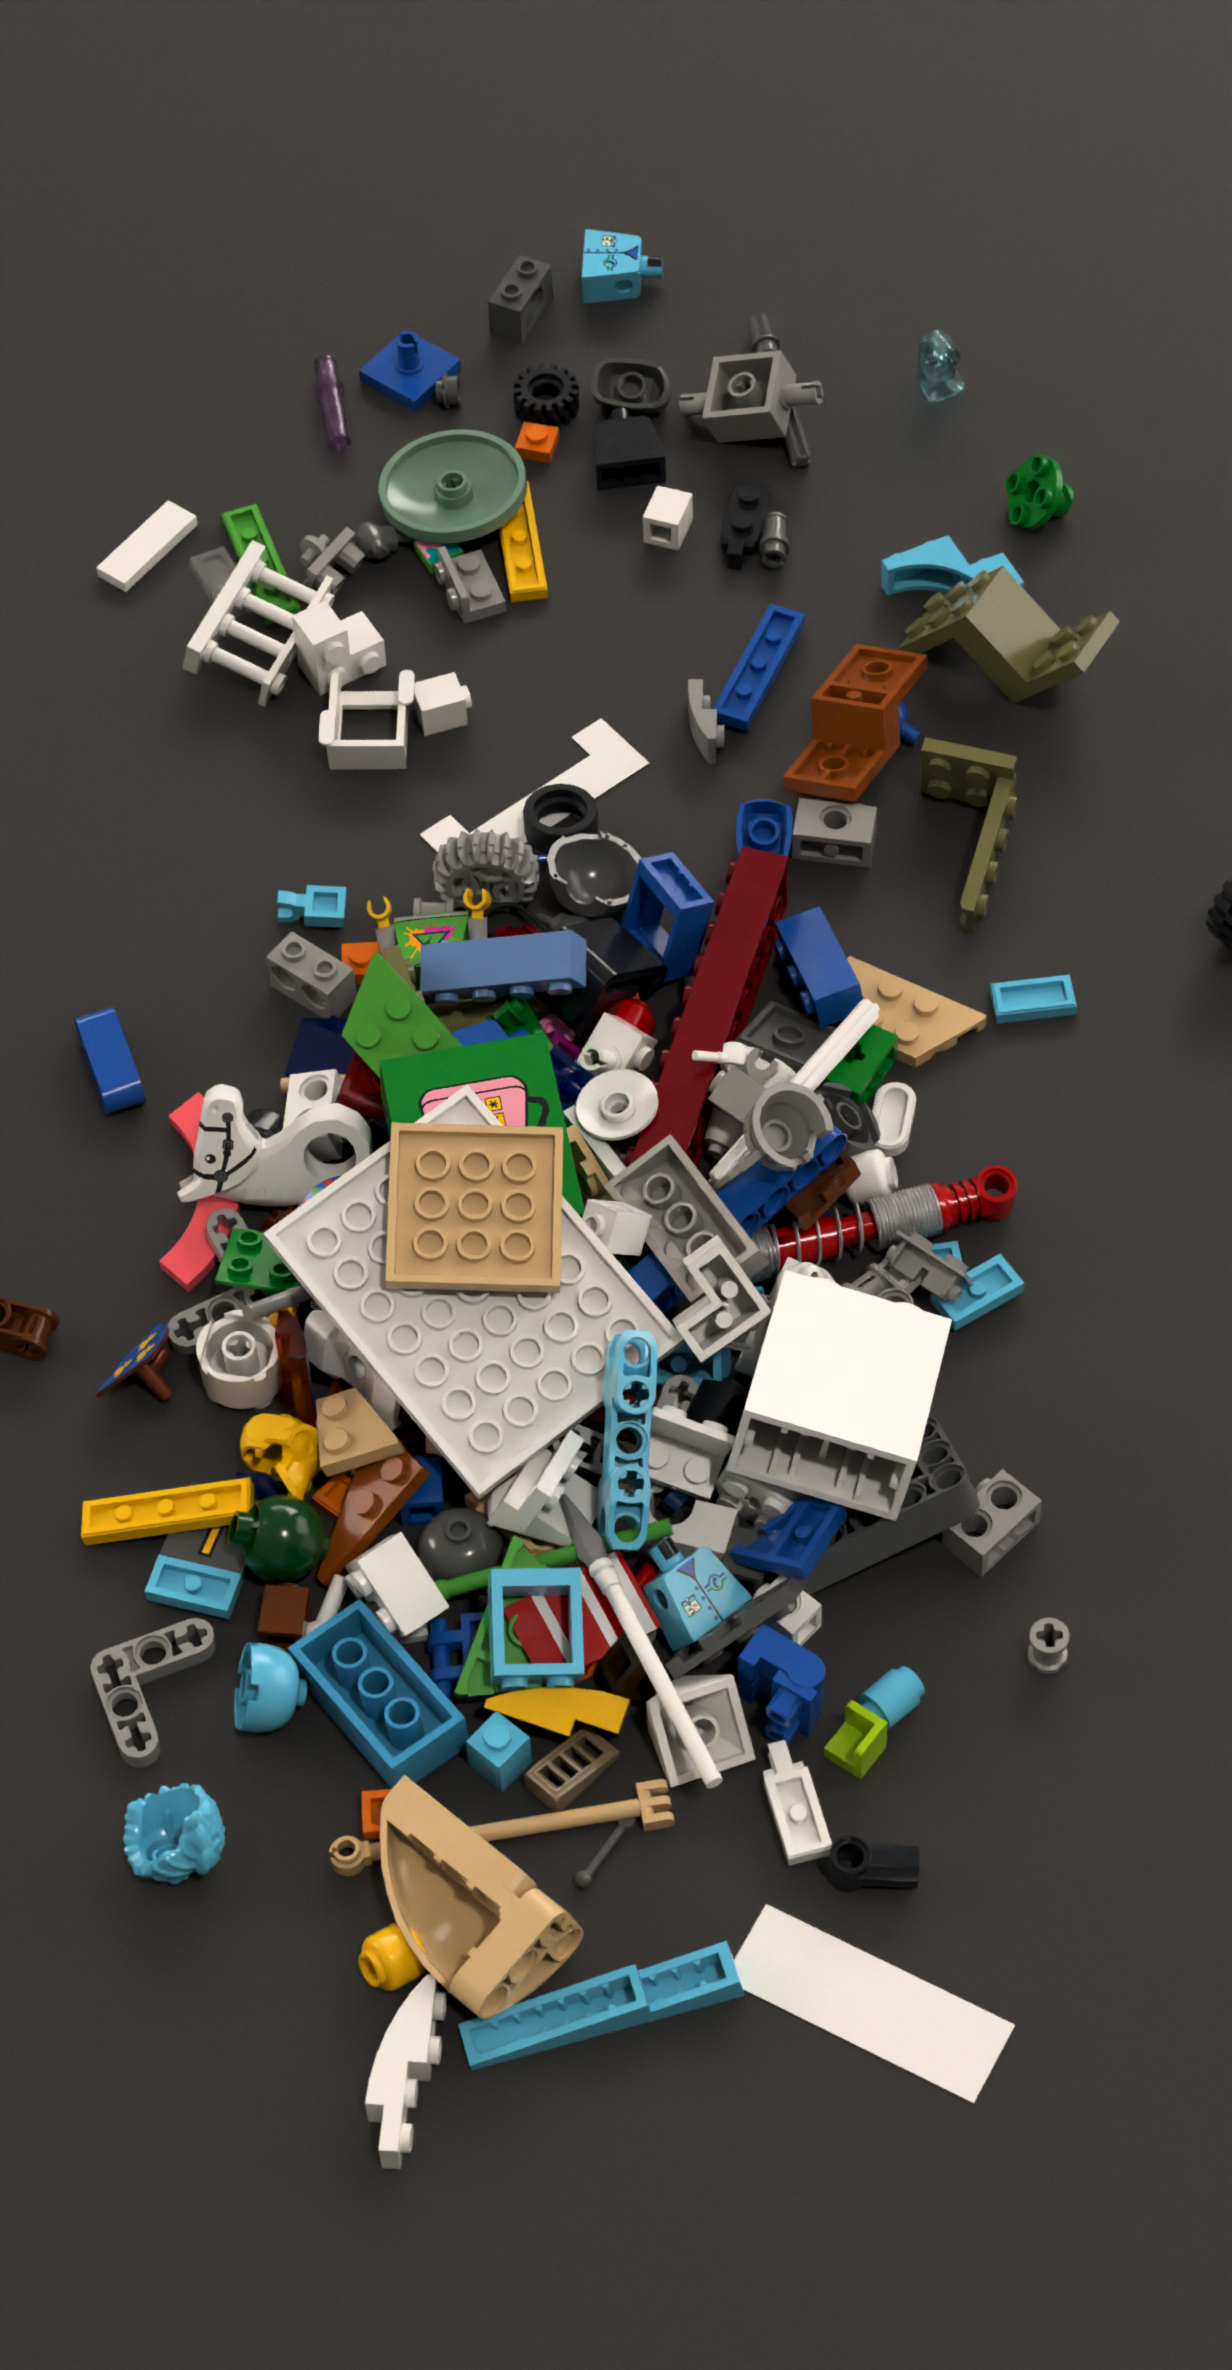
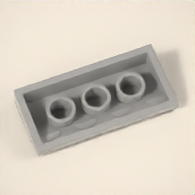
(683, 1213)

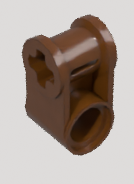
(26, 1328)

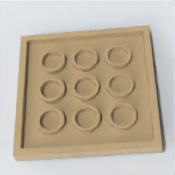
(474, 1207)

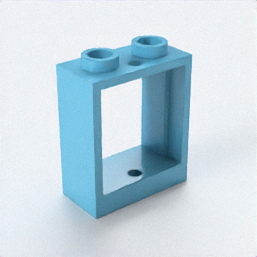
(535, 1583)

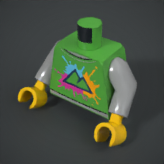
(418, 930)

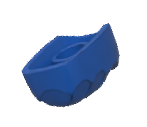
(764, 826)

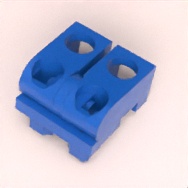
(786, 1678)

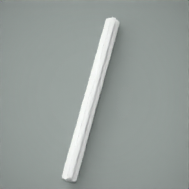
(813, 1071)

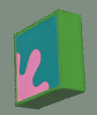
(429, 553)

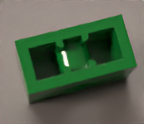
(866, 1064)

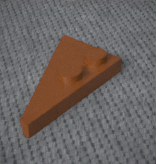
(370, 1504)

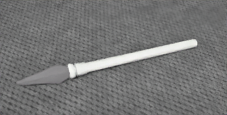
(592, 1551)

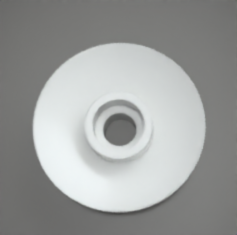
(615, 1092)

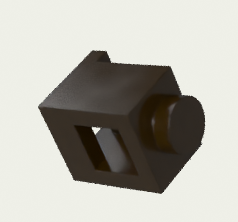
(625, 1672)

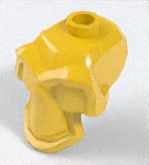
(283, 1450)

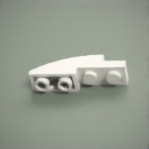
(401, 2061)

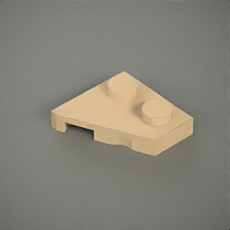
(351, 1433)

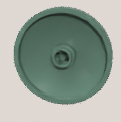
(452, 486)

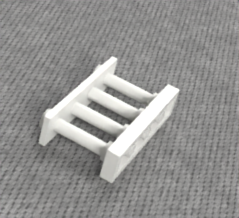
(237, 595)

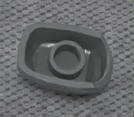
(631, 385)

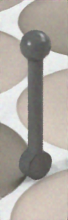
(584, 1877)

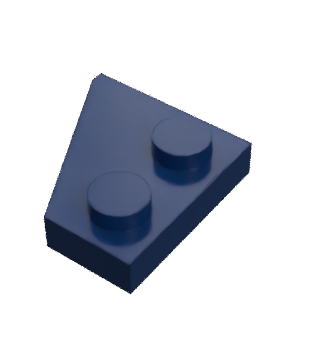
(794, 1539)

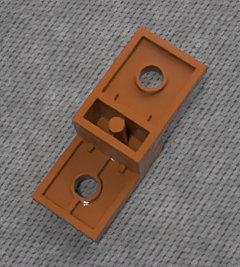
(855, 723)

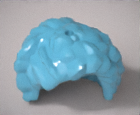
(173, 1833)

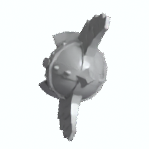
(782, 1129)

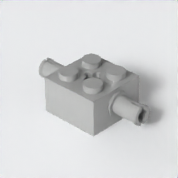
(750, 397)

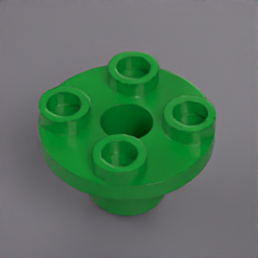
(1037, 492)

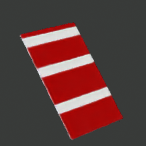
(544, 1622)

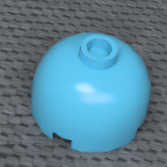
(267, 1688)

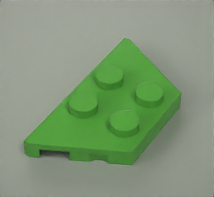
(392, 1019)
(476, 1671)

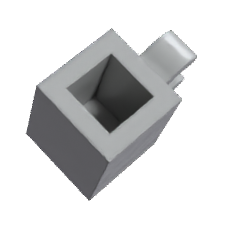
(737, 1092)

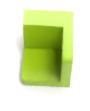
(858, 1740)

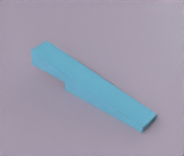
(604, 2006)

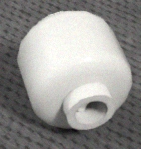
(876, 1177)

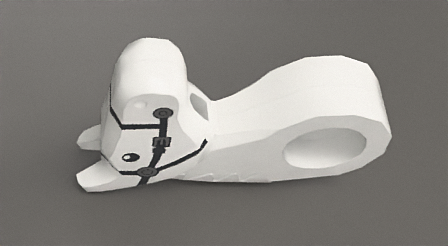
(273, 1171)

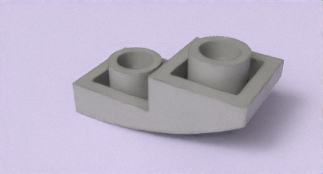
(703, 721)

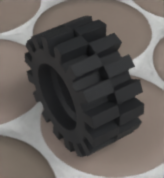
(546, 382)

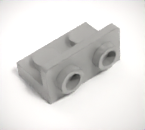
(469, 585)

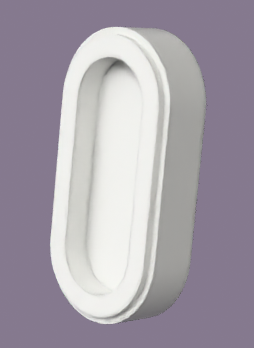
(894, 1112)

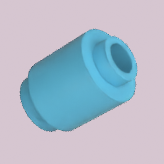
(893, 1695)

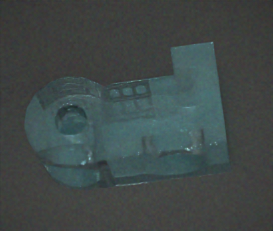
(937, 367)

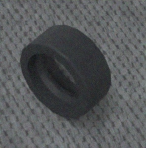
(558, 799)

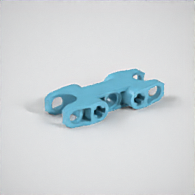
(641, 1382)

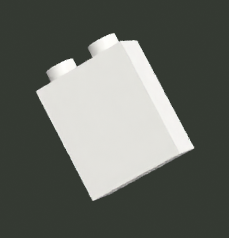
(840, 1395)

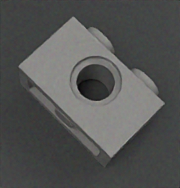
(834, 832)

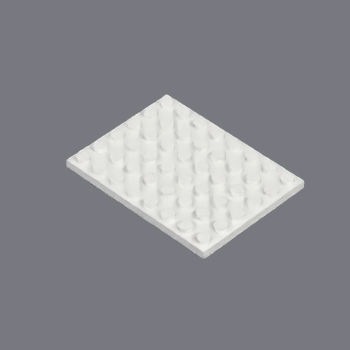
(474, 1369)

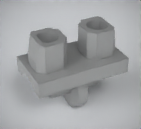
(325, 558)

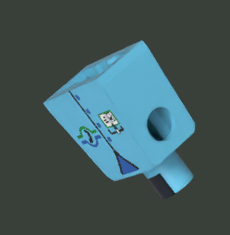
(615, 266)
(691, 1592)

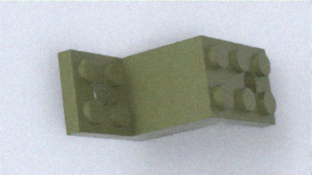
(1009, 634)

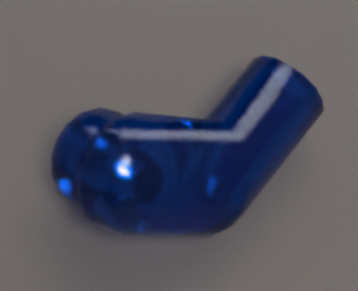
(263, 1483)

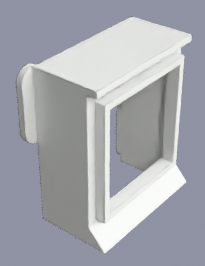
(366, 753)

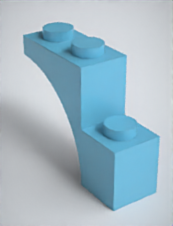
(936, 567)

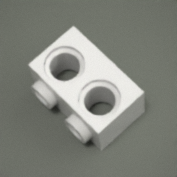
(306, 1092)

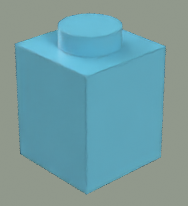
(499, 1751)

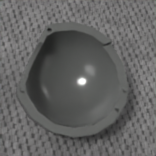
(592, 874)

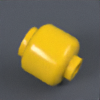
(389, 1960)

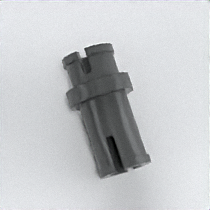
(774, 543)

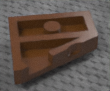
(822, 1192)

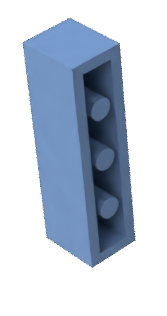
(503, 967)

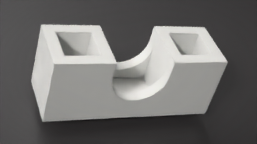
(706, 1526)

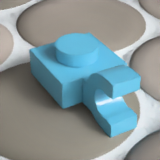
(320, 906)

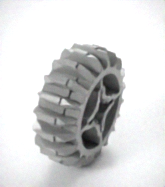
(488, 863)

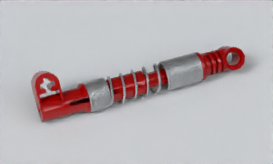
(921, 1209)

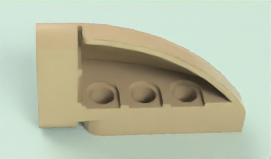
(480, 1915)

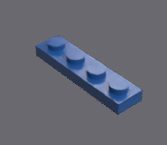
(759, 666)

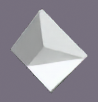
(717, 1716)

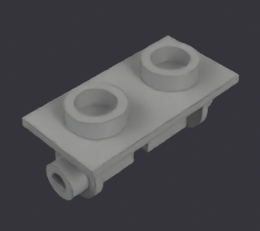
(943, 1274)

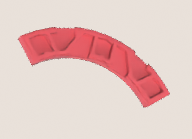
(192, 1255)

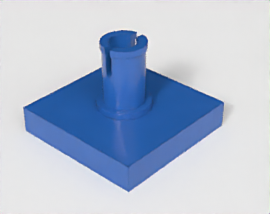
(409, 369)

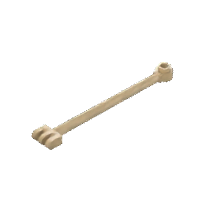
(645, 1806)

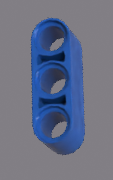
(110, 1060)

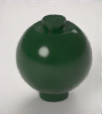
(279, 1538)

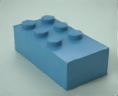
(379, 1695)

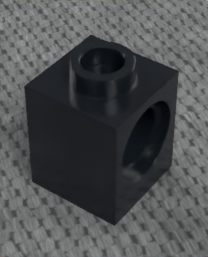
(719, 1402)

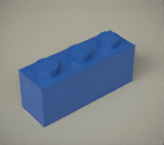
(817, 966)

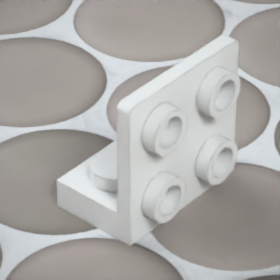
(685, 1452)

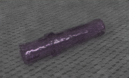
(331, 394)

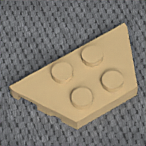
(917, 1015)

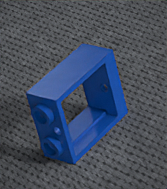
(668, 883)

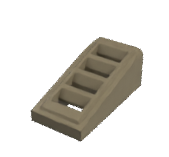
(560, 1797)

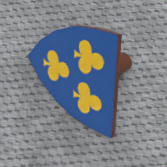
(147, 1362)

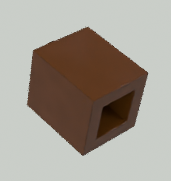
(284, 1614)

